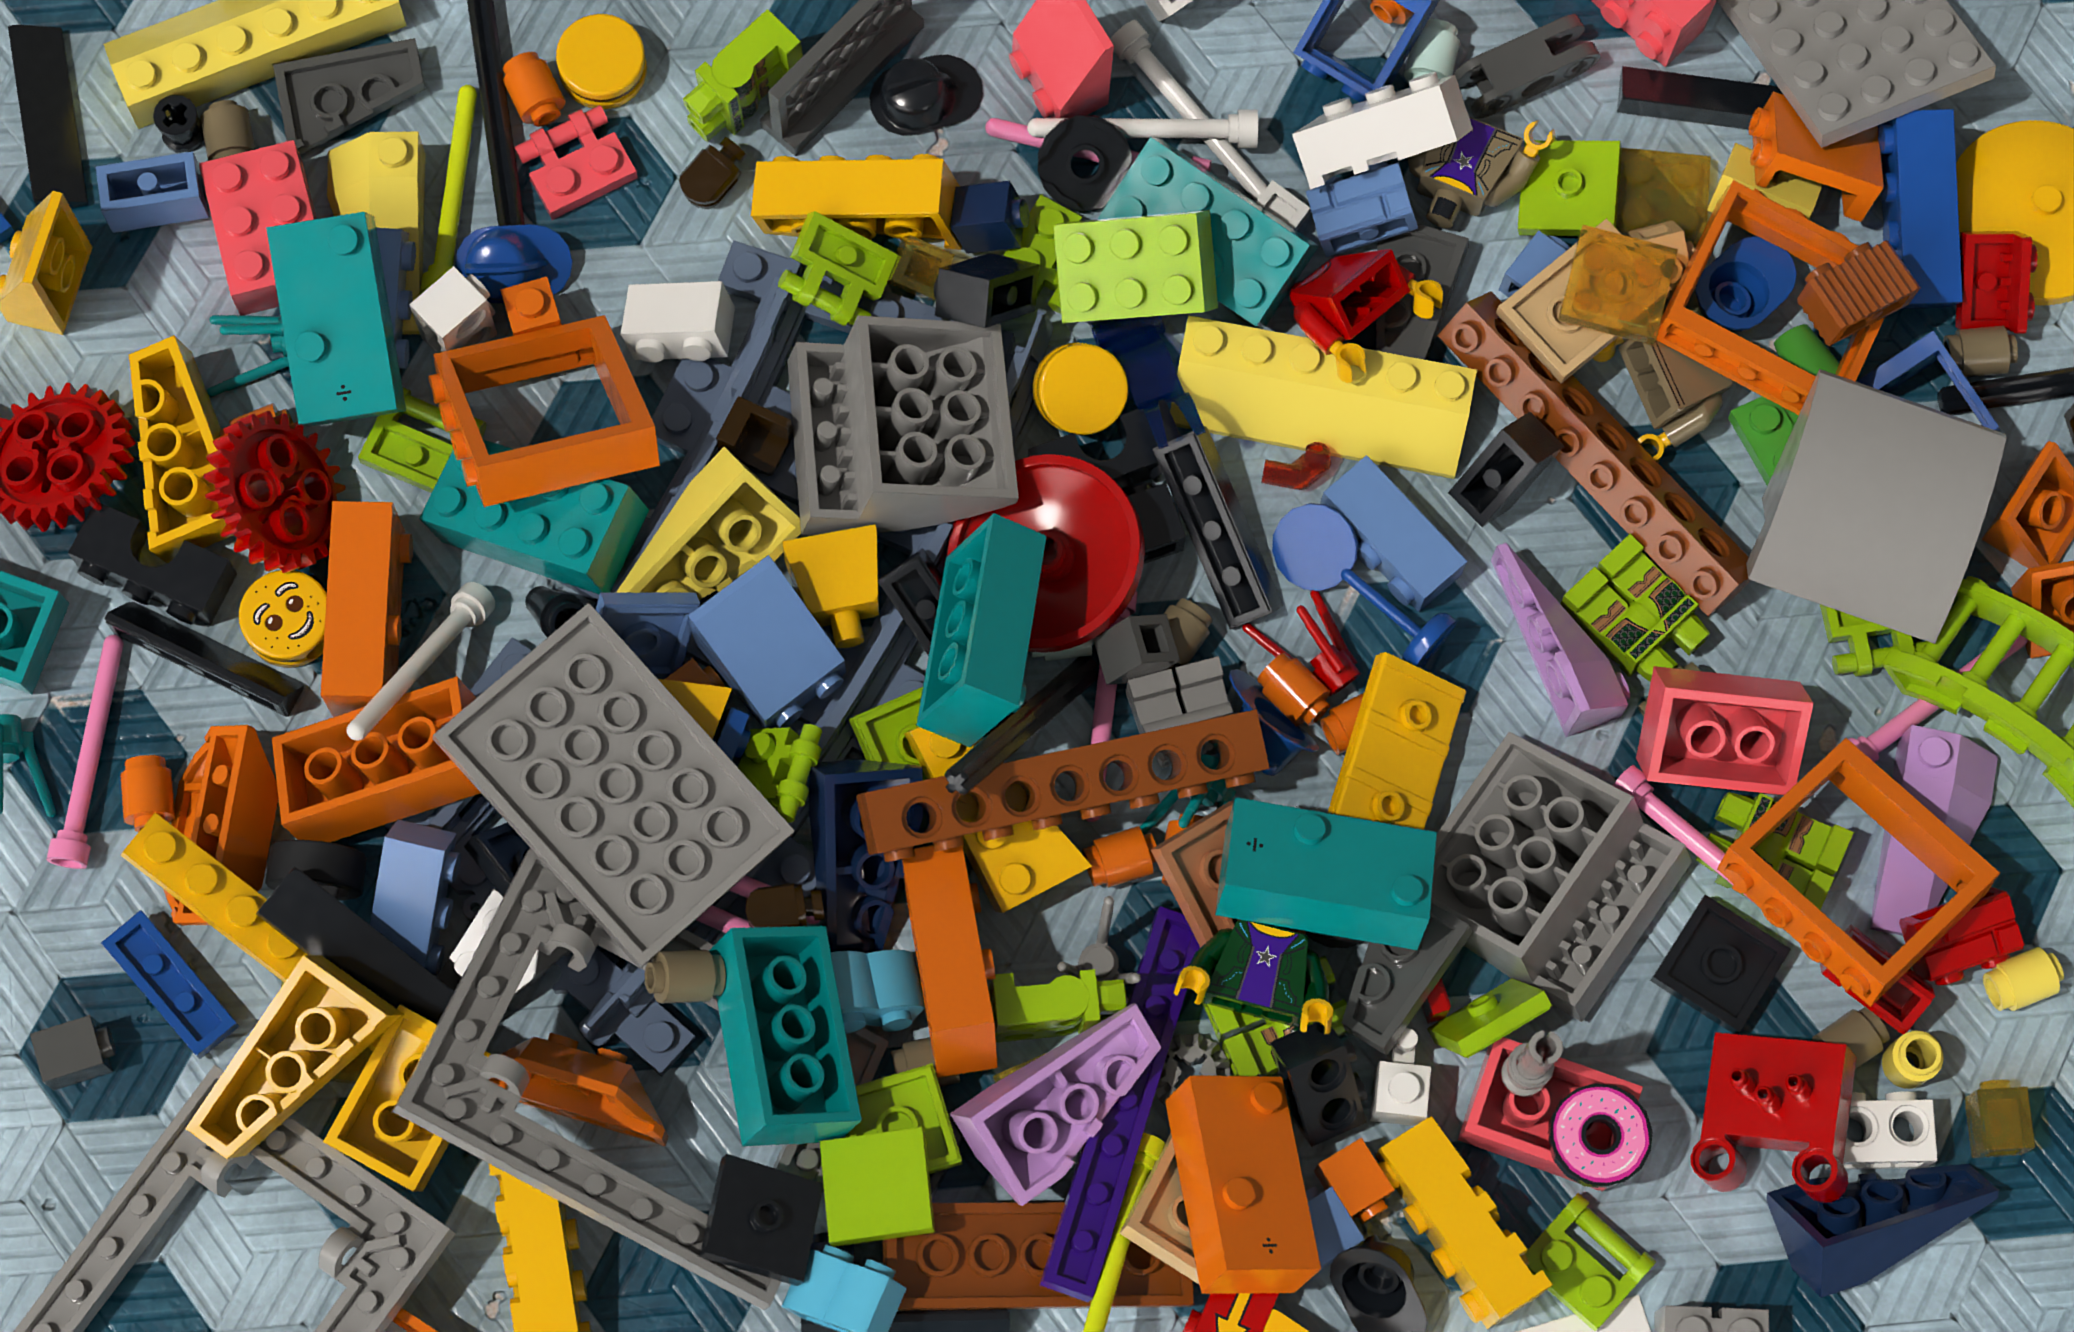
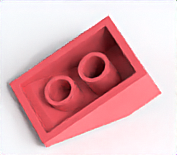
(1063, 57)

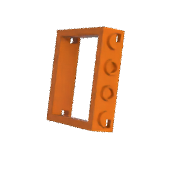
(1727, 351)
(555, 462)
(1902, 818)

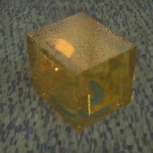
(918, 266)
(1999, 1120)

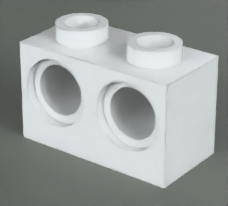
(454, 312)
(1880, 1144)

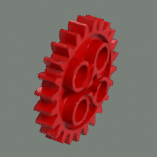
(61, 456)
(273, 491)

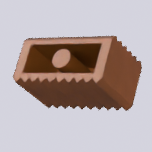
(1857, 291)

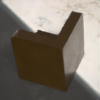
(755, 436)

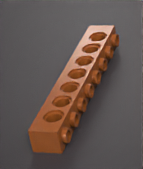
(1603, 458)
(1235, 737)

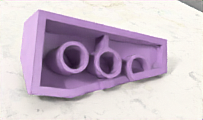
(1569, 663)
(1956, 785)
(1047, 1110)

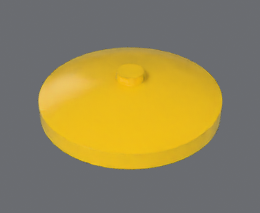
(2025, 183)

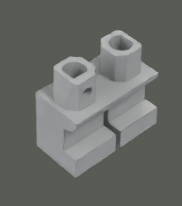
(1199, 693)

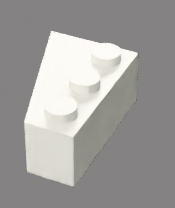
(1382, 127)

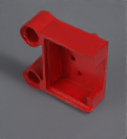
(1777, 1099)

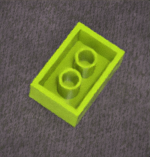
(1135, 266)

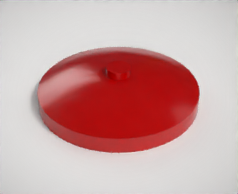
(1089, 552)

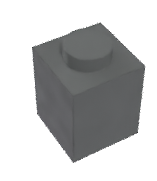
(1136, 648)
(73, 1052)

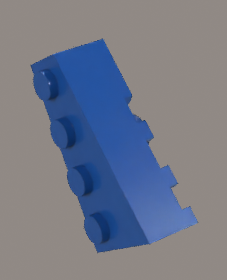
(1923, 203)

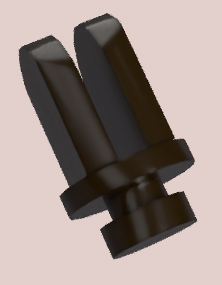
(711, 174)
(783, 906)

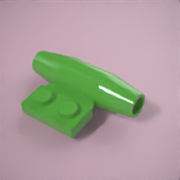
(1766, 425)

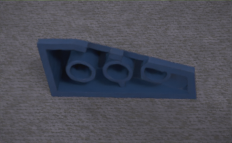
(853, 884)
(1873, 1222)

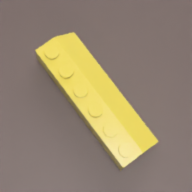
(235, 46)
(1289, 395)

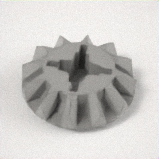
(1190, 1049)

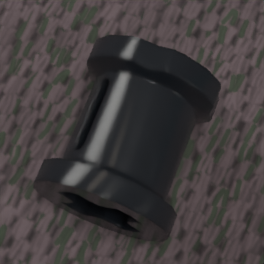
(185, 113)

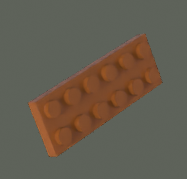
(997, 1258)

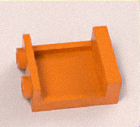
(1787, 145)

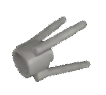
(1099, 955)

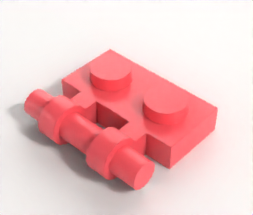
(581, 175)

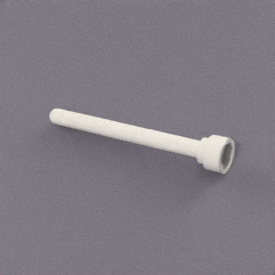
(1132, 44)
(1238, 128)
(468, 608)

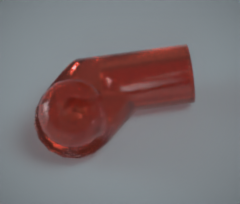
(1302, 472)

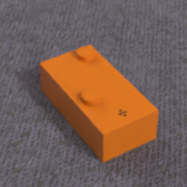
(362, 602)
(349, 786)
(951, 960)
(1242, 1185)

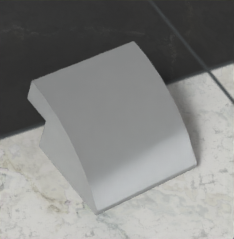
(901, 426)
(1876, 506)
(1552, 873)

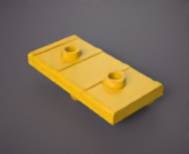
(1397, 745)

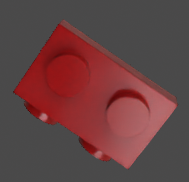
(1996, 280)

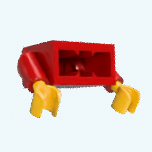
(1350, 295)

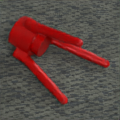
(1335, 663)

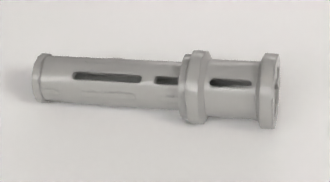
(1531, 1064)

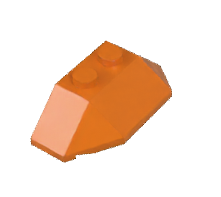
(227, 807)
(586, 1087)

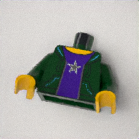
(1261, 974)

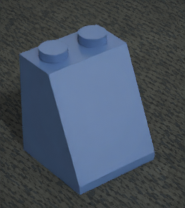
(767, 645)

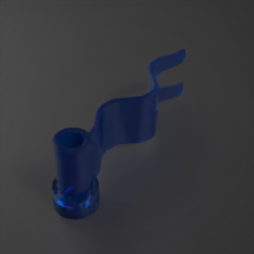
(1147, 369)

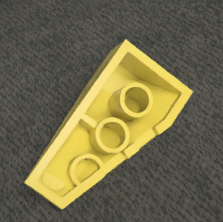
(387, 180)
(714, 532)

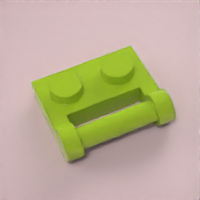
(408, 452)
(1578, 1277)

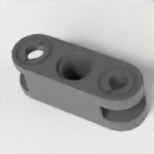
(1527, 65)

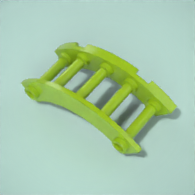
(2009, 722)

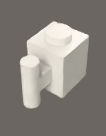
(1401, 1087)

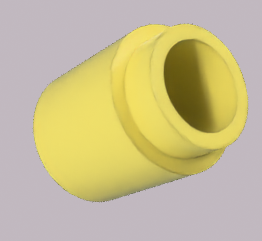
(2023, 979)
(1923, 1050)

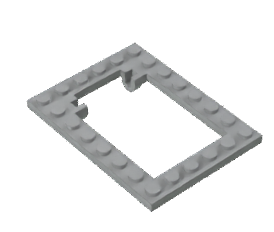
(458, 1102)
(391, 1234)

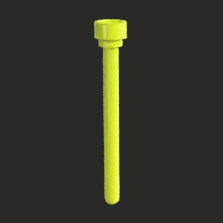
(453, 187)
(1104, 1294)

